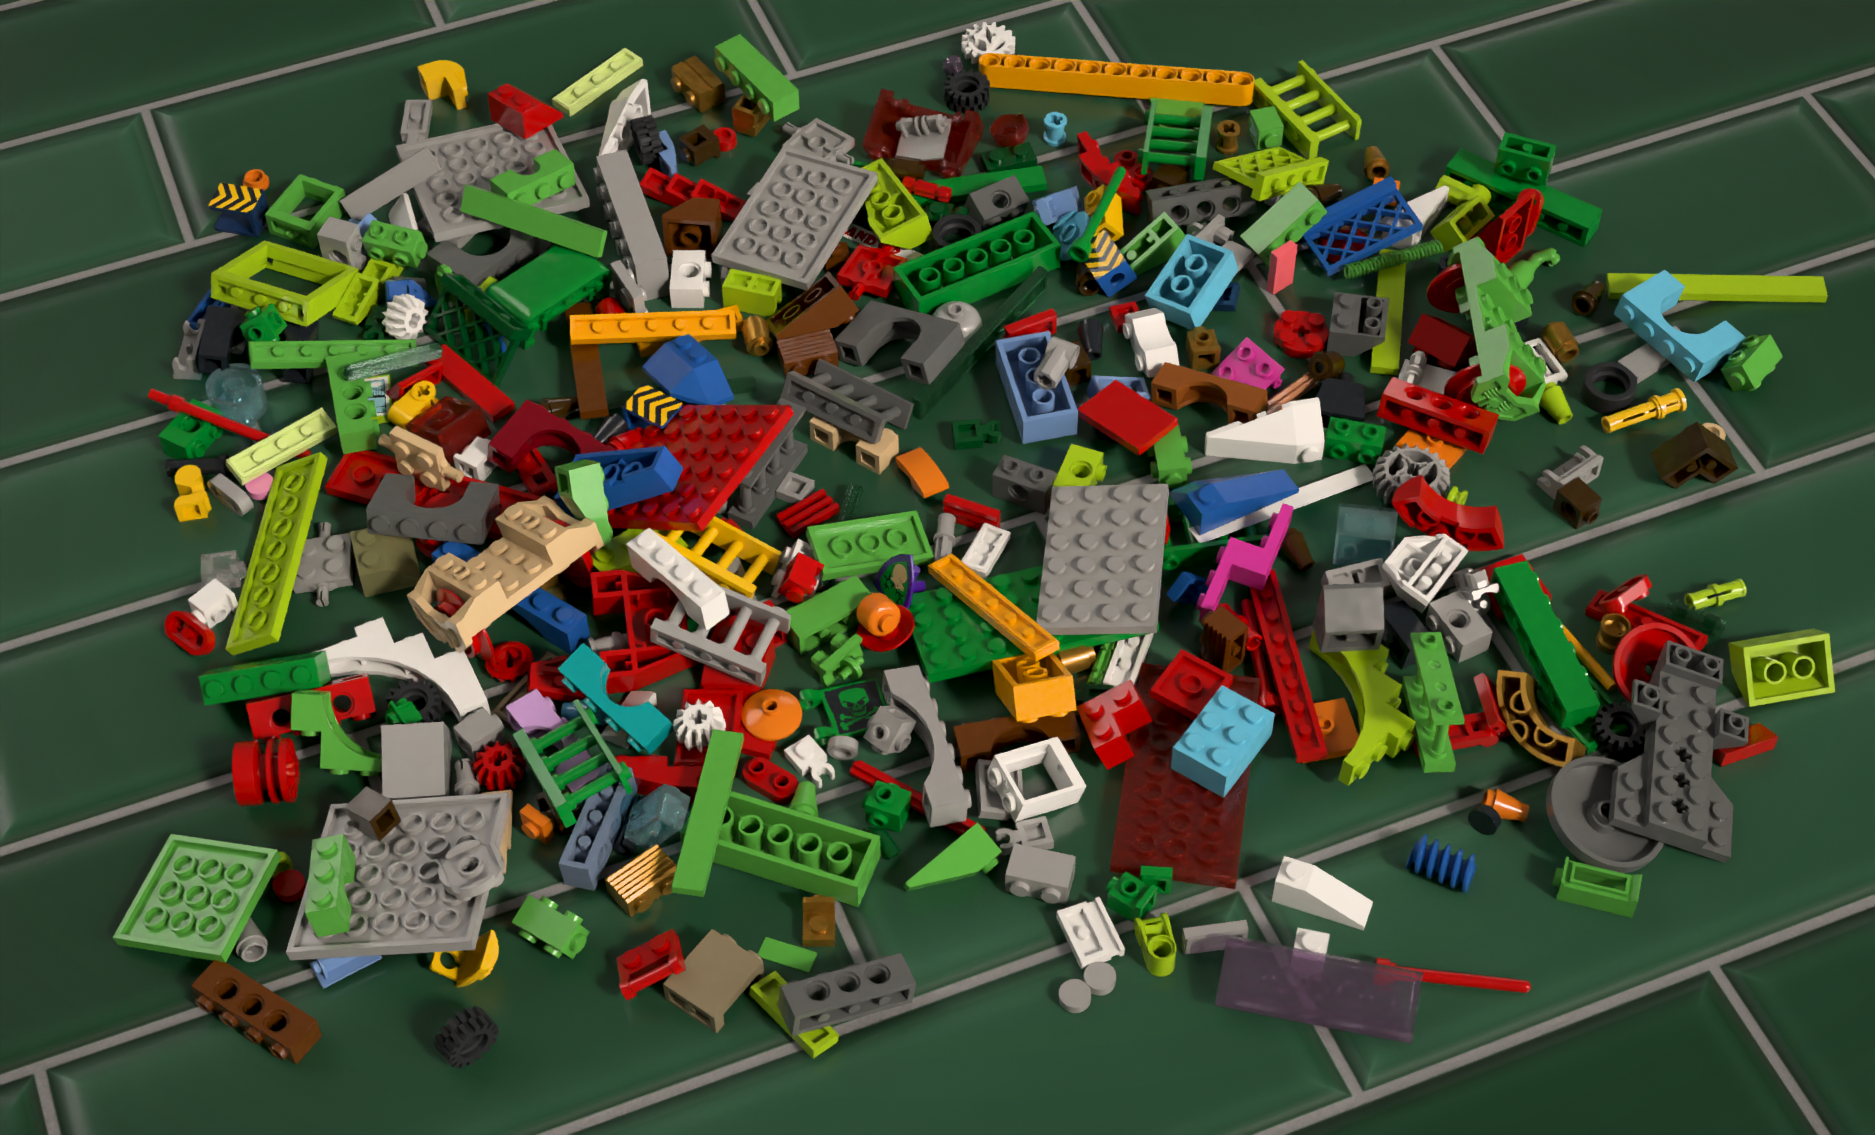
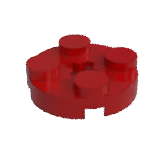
(1287, 330)

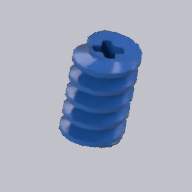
(1442, 863)

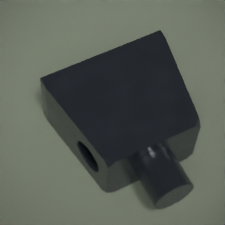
(1341, 399)

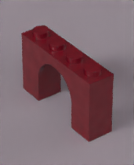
(536, 427)

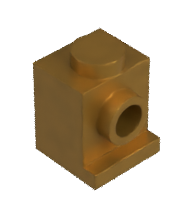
(1202, 342)

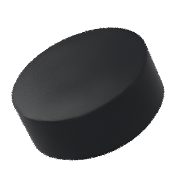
(1484, 819)

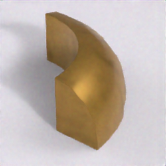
(1524, 720)

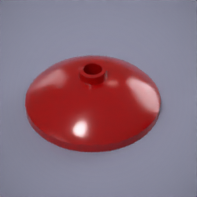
(1642, 648)

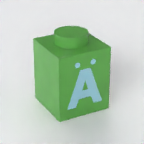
(1265, 127)

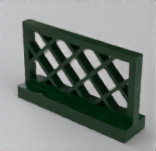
(500, 320)

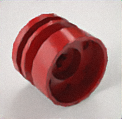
(258, 772)

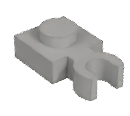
(1029, 832)

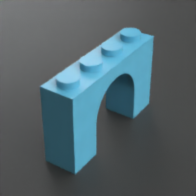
(1690, 353)

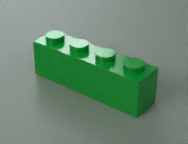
(265, 678)

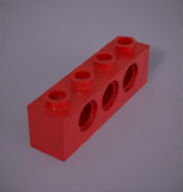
(1437, 415)
(355, 687)

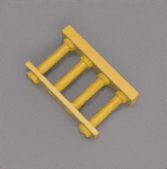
(736, 544)

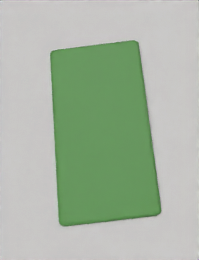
(787, 954)

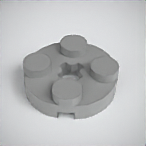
(466, 884)

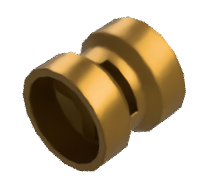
(1611, 631)

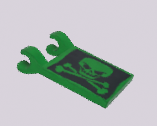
(846, 708)

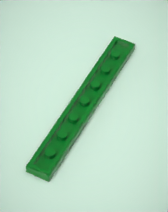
(1030, 179)

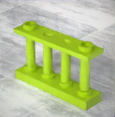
(1295, 126)

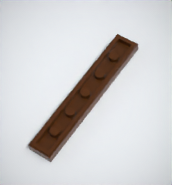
(587, 371)

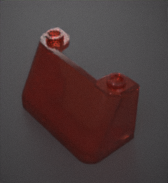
(883, 138)

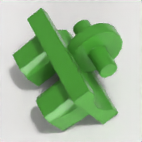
(842, 663)

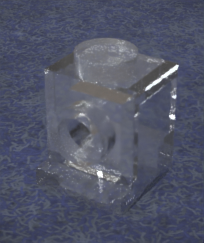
(224, 567)

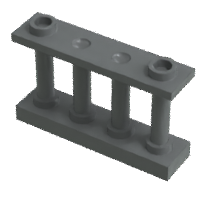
(847, 401)
(764, 478)

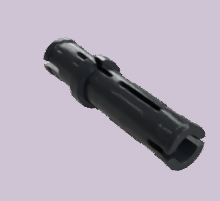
(207, 465)

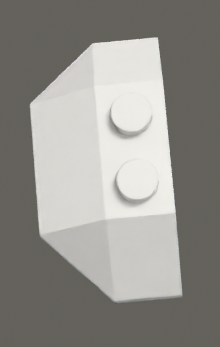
(1422, 567)

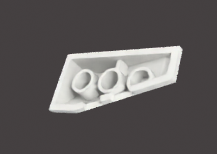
(629, 105)

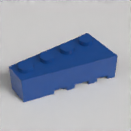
(633, 474)

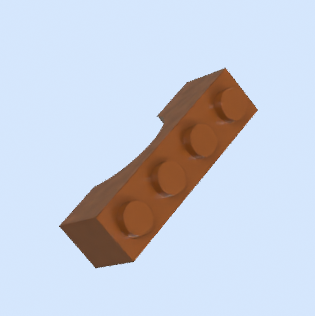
(1180, 386)

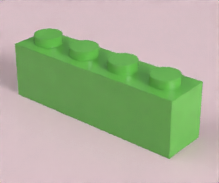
(757, 77)

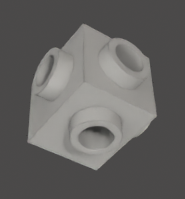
(889, 730)

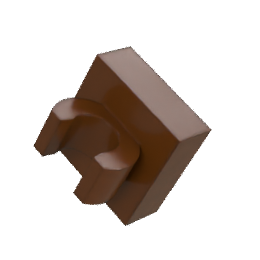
(838, 257)

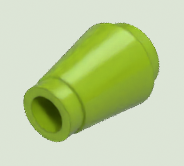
(1555, 403)

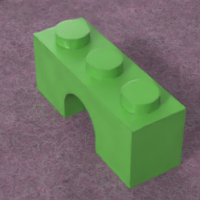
(551, 176)
(326, 900)

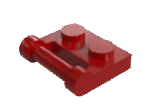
(650, 963)

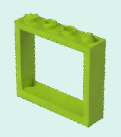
(233, 284)

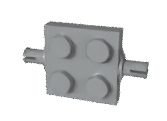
(820, 140)
(325, 564)

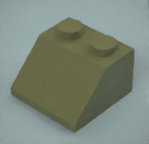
(384, 562)

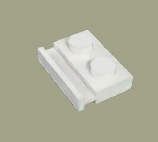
(1090, 932)

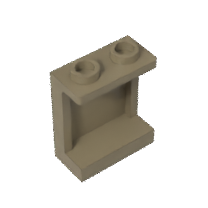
(713, 979)

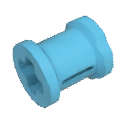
(1054, 131)

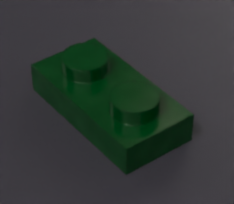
(1009, 158)

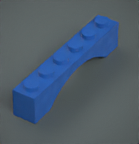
(551, 616)

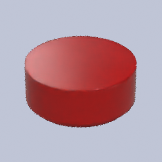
(727, 138)
(289, 885)

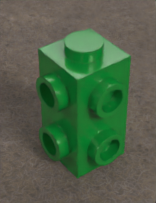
(1353, 440)

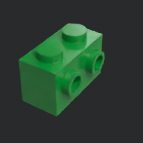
(1525, 158)

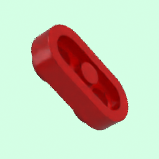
(1128, 160)
(1629, 591)
(194, 637)
(768, 778)

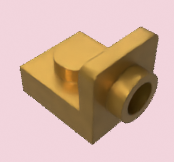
(818, 921)

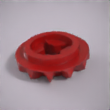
(521, 657)

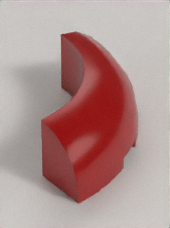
(1429, 512)

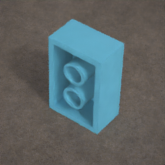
(1192, 281)
(1222, 741)

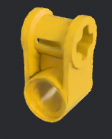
(412, 404)

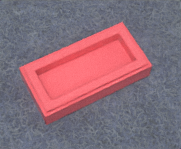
(1281, 267)

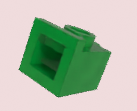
(1131, 896)

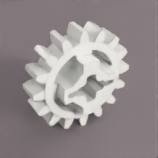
(987, 40)

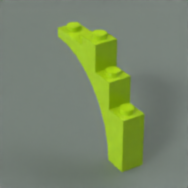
(1376, 700)

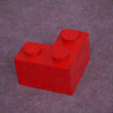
(1111, 718)

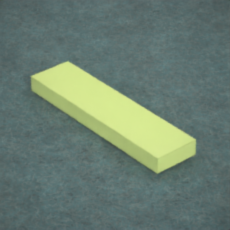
(597, 82)
(281, 446)

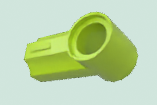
(1461, 193)

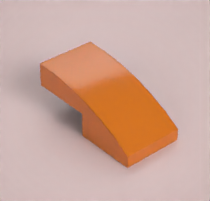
(923, 472)

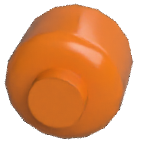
(878, 614)

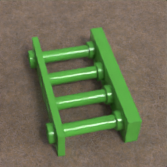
(1432, 702)

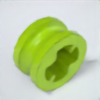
(1457, 496)

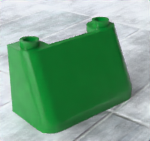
(550, 287)

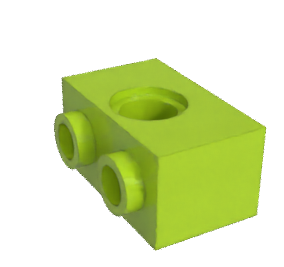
(1081, 468)

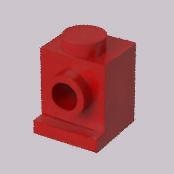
(800, 577)

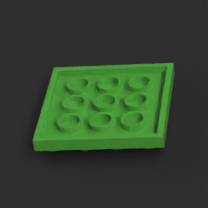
(197, 897)

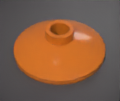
(771, 724)

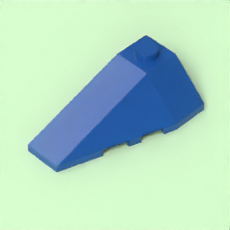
(1225, 499)

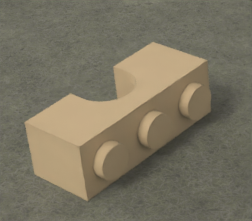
(869, 455)

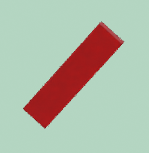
(473, 385)
(1640, 616)

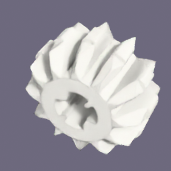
(404, 317)
(696, 724)

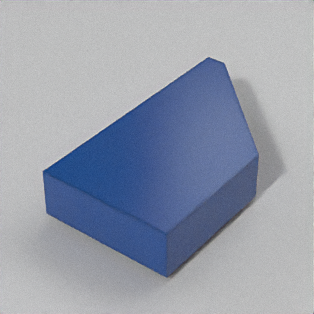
(407, 286)

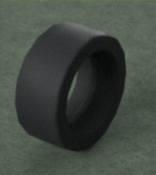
(952, 225)
(1613, 373)

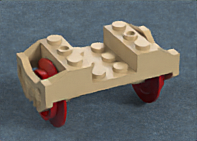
(472, 594)

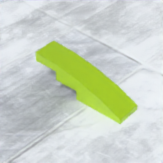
(365, 291)

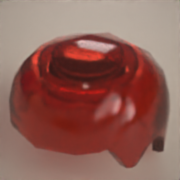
(1010, 130)

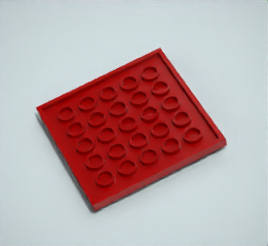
(716, 450)

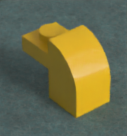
(443, 79)

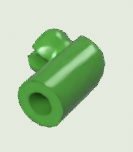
(1548, 255)

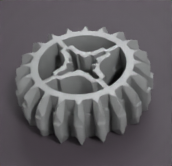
(1409, 464)

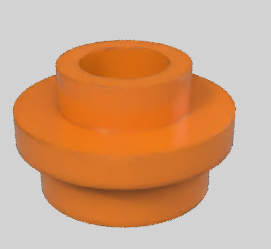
(256, 179)

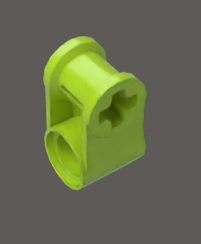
(1156, 939)

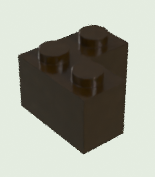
(1693, 453)

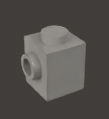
(478, 730)

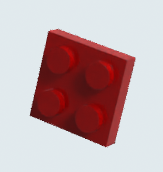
(1189, 684)

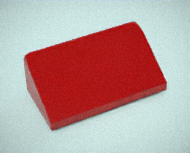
(432, 374)
(1759, 741)

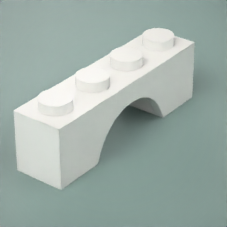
(697, 592)

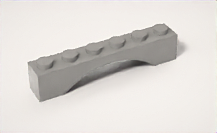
(943, 791)

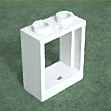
(1059, 767)

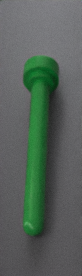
(1081, 247)

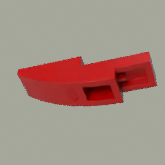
(1099, 171)
(654, 771)

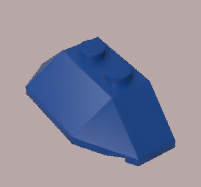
(689, 372)

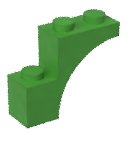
(314, 714)

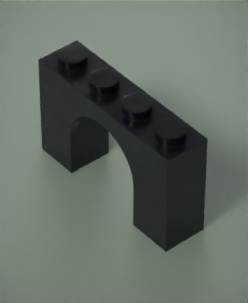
(223, 333)

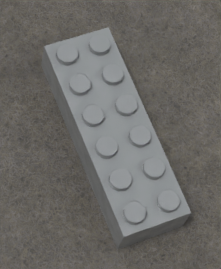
(631, 223)

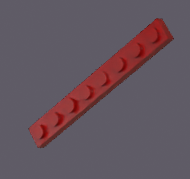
(1288, 672)

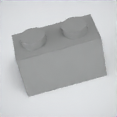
(1040, 874)

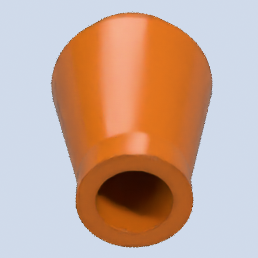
(1505, 805)

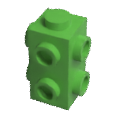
(394, 244)
(1751, 363)
(1169, 461)
(560, 932)

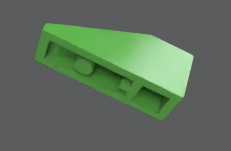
(1153, 244)
(960, 860)

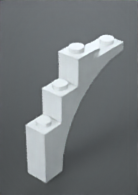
(408, 659)

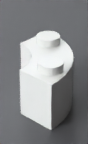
(1150, 340)

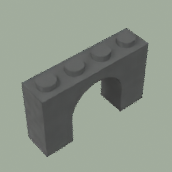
(517, 253)
(880, 323)
(467, 521)

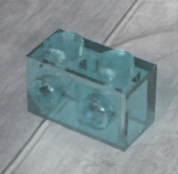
(657, 816)

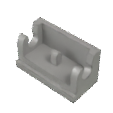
(187, 363)
(1578, 466)

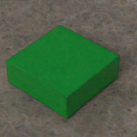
(1158, 876)

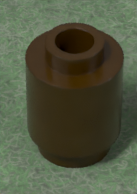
(907, 166)
(1326, 365)

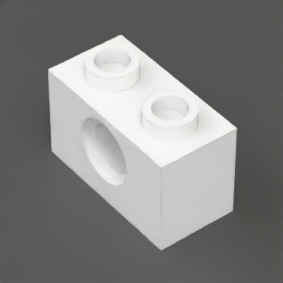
(688, 279)

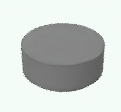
(842, 747)
(1100, 978)
(1074, 996)

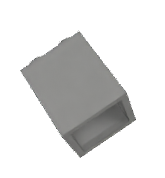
(416, 760)

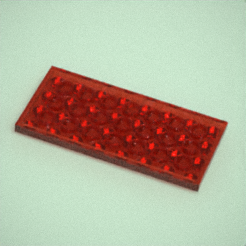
(1170, 817)

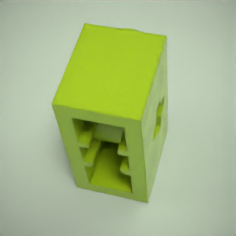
(1462, 223)

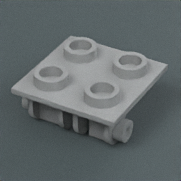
(923, 137)

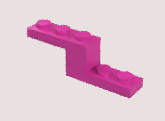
(1245, 562)

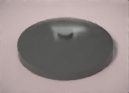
(1580, 817)

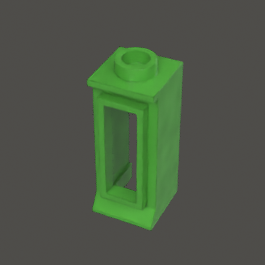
(1597, 888)

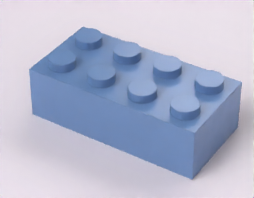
(1036, 411)

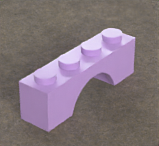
(537, 718)

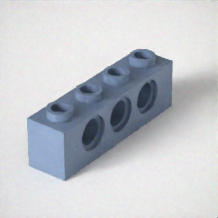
(596, 833)

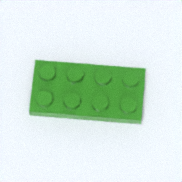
(867, 543)

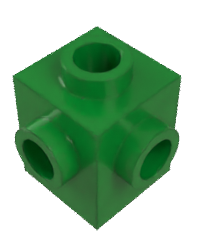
(263, 324)
(887, 806)

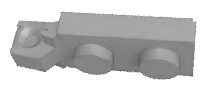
(416, 120)

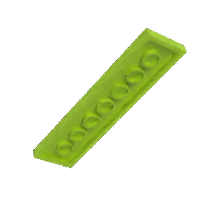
(276, 554)

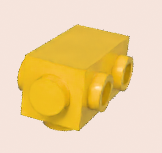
(1112, 220)

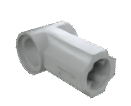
(1057, 358)

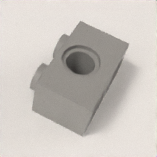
(342, 243)
(1460, 626)

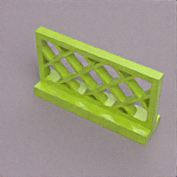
(1273, 171)

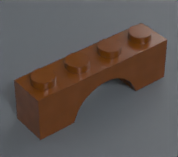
(987, 737)

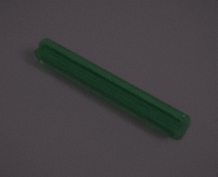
(392, 361)

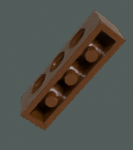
(224, 980)

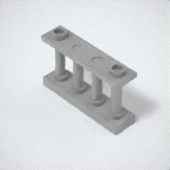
(722, 655)

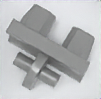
(1214, 232)
(1474, 587)

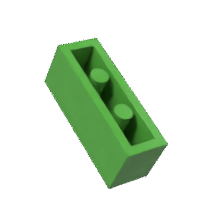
(1284, 222)
(826, 615)

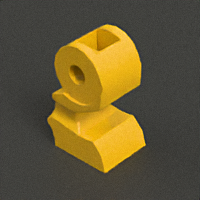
(193, 498)

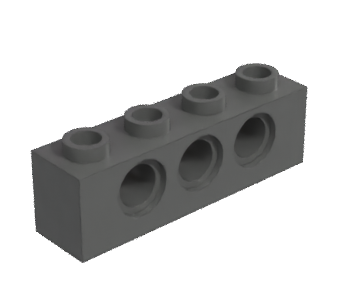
(1191, 194)
(846, 994)

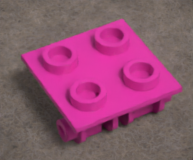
(1250, 366)

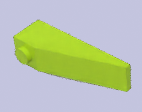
(894, 212)

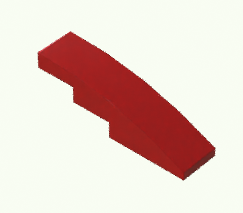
(680, 189)

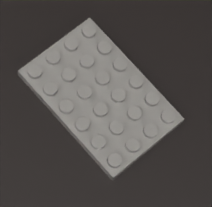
(795, 217)
(1103, 559)

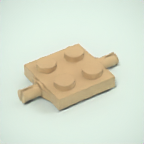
(420, 459)

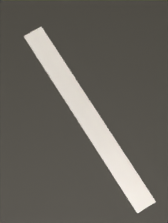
(1306, 495)

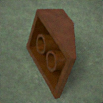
(815, 309)

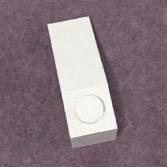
(1426, 209)
(1320, 894)

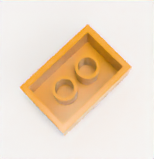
(1033, 687)

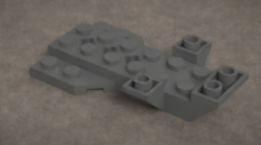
(1670, 786)

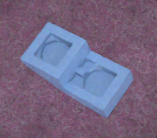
(668, 156)

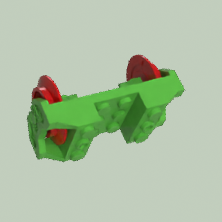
(1506, 371)

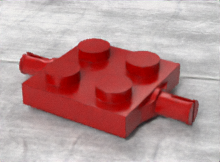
(870, 271)

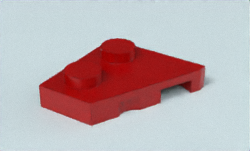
(547, 680)

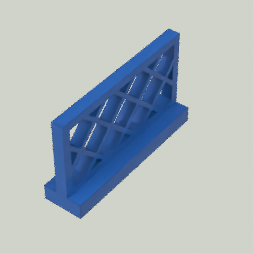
(1349, 212)

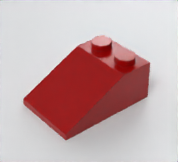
(1508, 232)

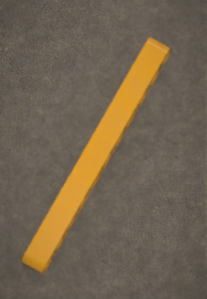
(1117, 79)

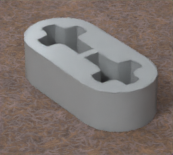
(230, 495)

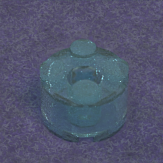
(237, 393)

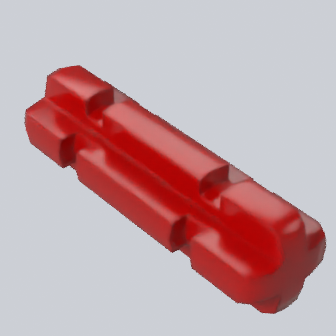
(927, 189)

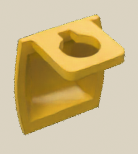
(473, 963)

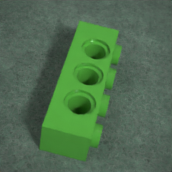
(352, 406)

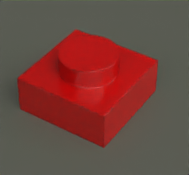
(1118, 312)

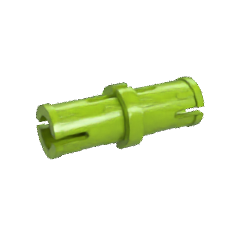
(1731, 591)

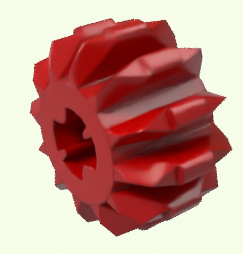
(499, 766)

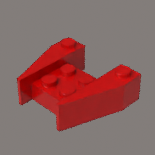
(641, 602)

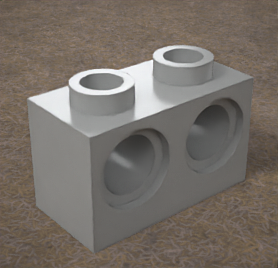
(1362, 572)

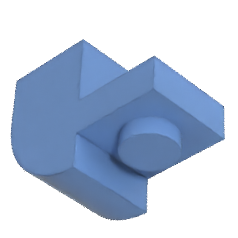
(1055, 205)

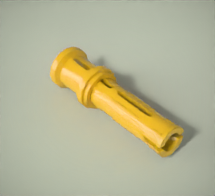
(1655, 408)

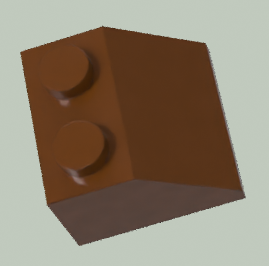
(693, 226)

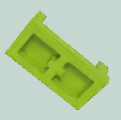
(752, 292)

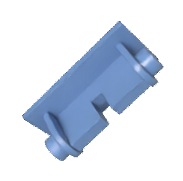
(334, 969)

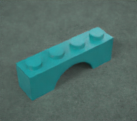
(642, 723)

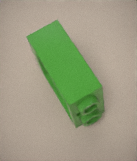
(298, 229)

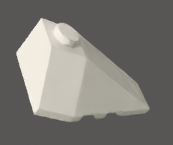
(1282, 436)

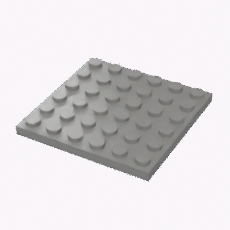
(473, 159)
(396, 883)

